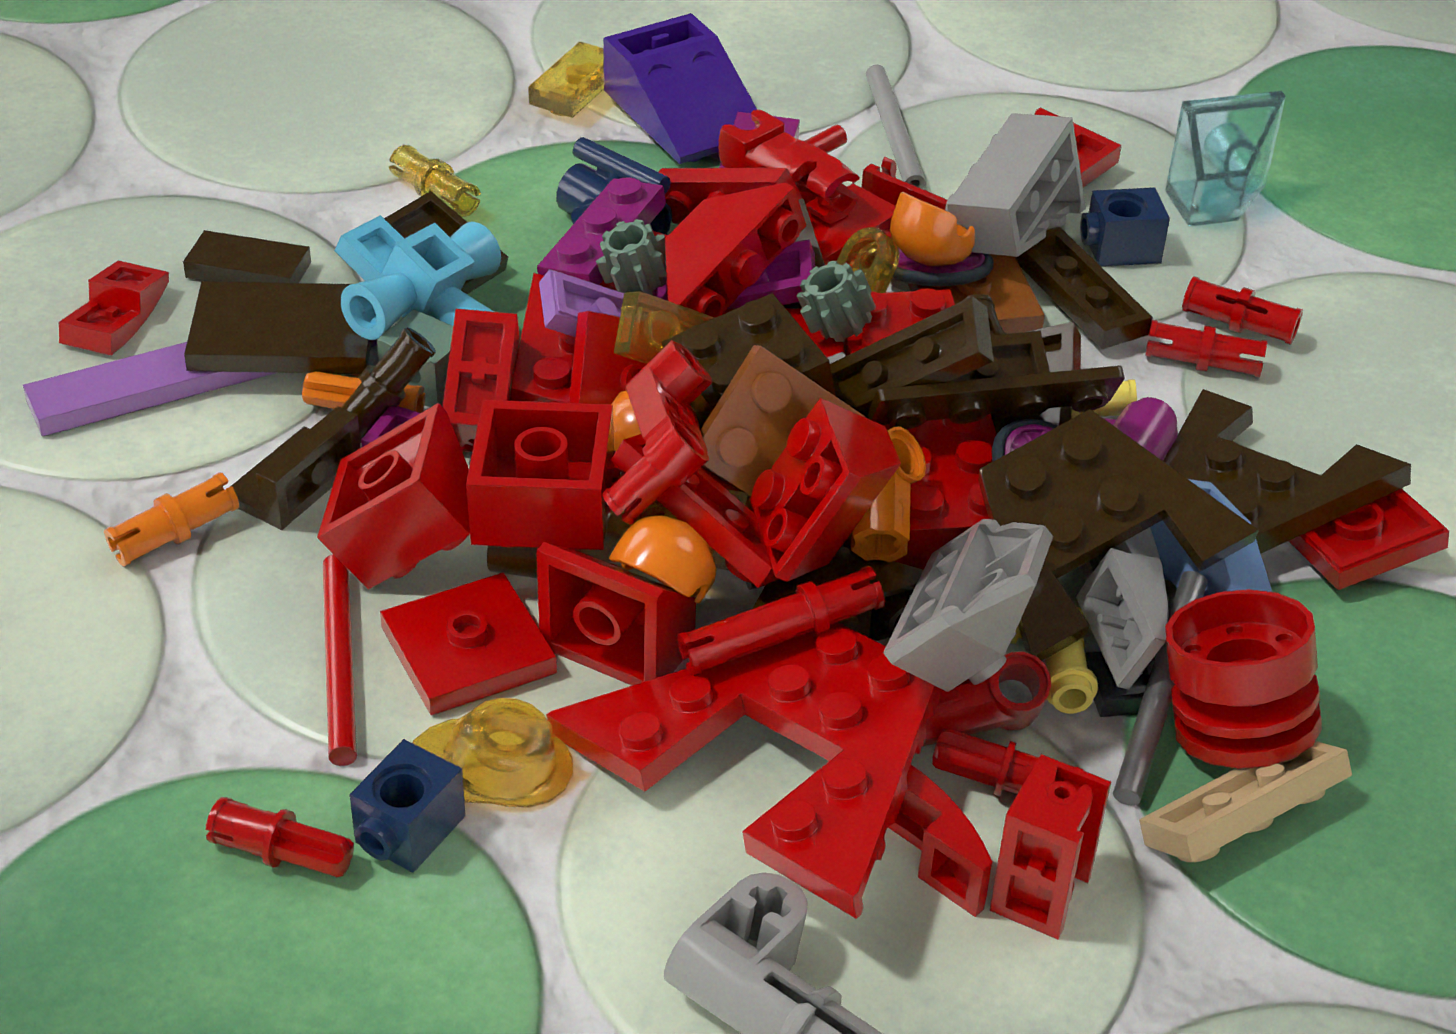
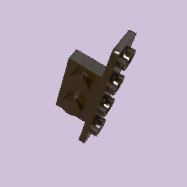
(1012, 383)

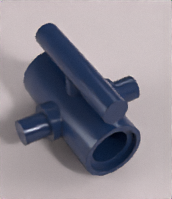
(583, 184)

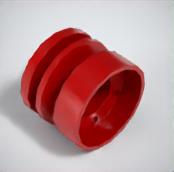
(1244, 678)

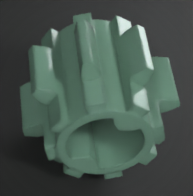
(633, 257)
(836, 301)

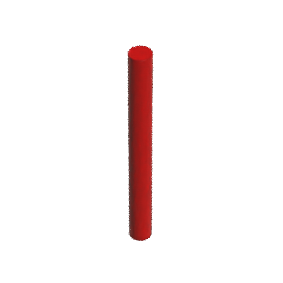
(339, 663)

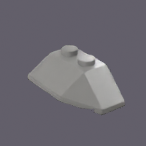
(969, 603)

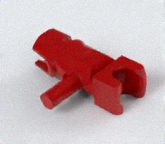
(808, 162)

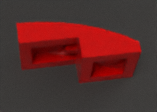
(116, 308)
(951, 849)

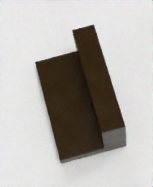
(298, 470)

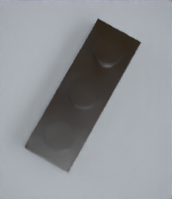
(1085, 290)
(921, 354)

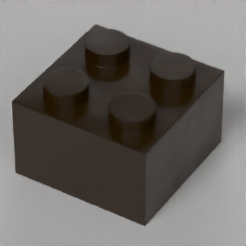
(727, 340)

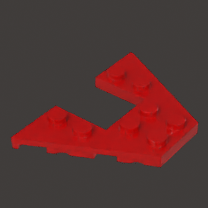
(820, 692)

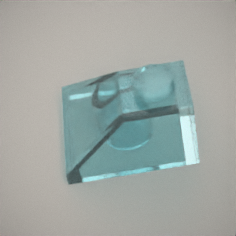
(1222, 155)

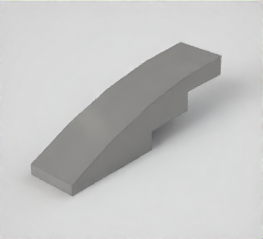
(1126, 605)

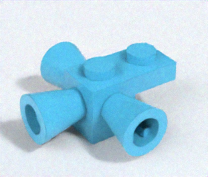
(412, 273)

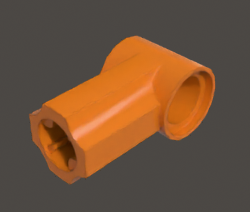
(886, 524)

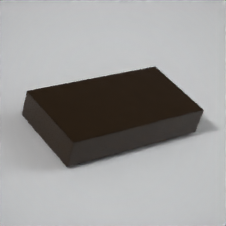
(245, 259)

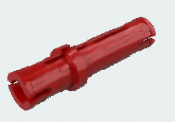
(806, 611)

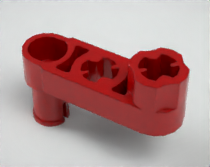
(667, 424)

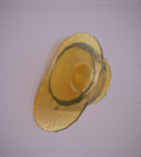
(504, 753)

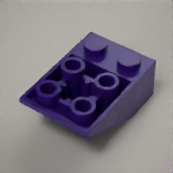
(675, 84)

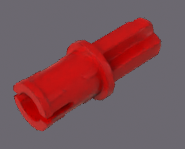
(983, 761)
(277, 837)

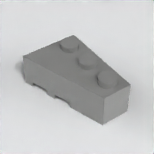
(1021, 185)

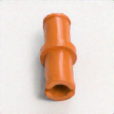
(171, 519)

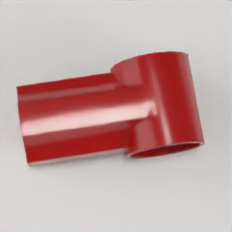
(983, 706)

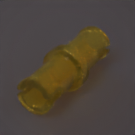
(434, 176)

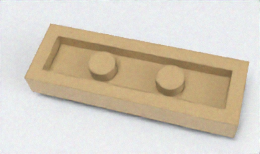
(1242, 803)

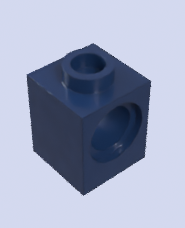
(1125, 226)
(407, 805)

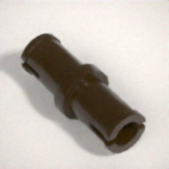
(385, 382)

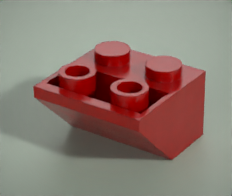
(821, 487)

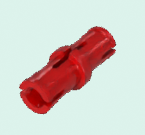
(1242, 310)
(1206, 348)

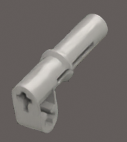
(750, 984)

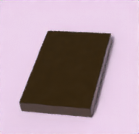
(273, 329)

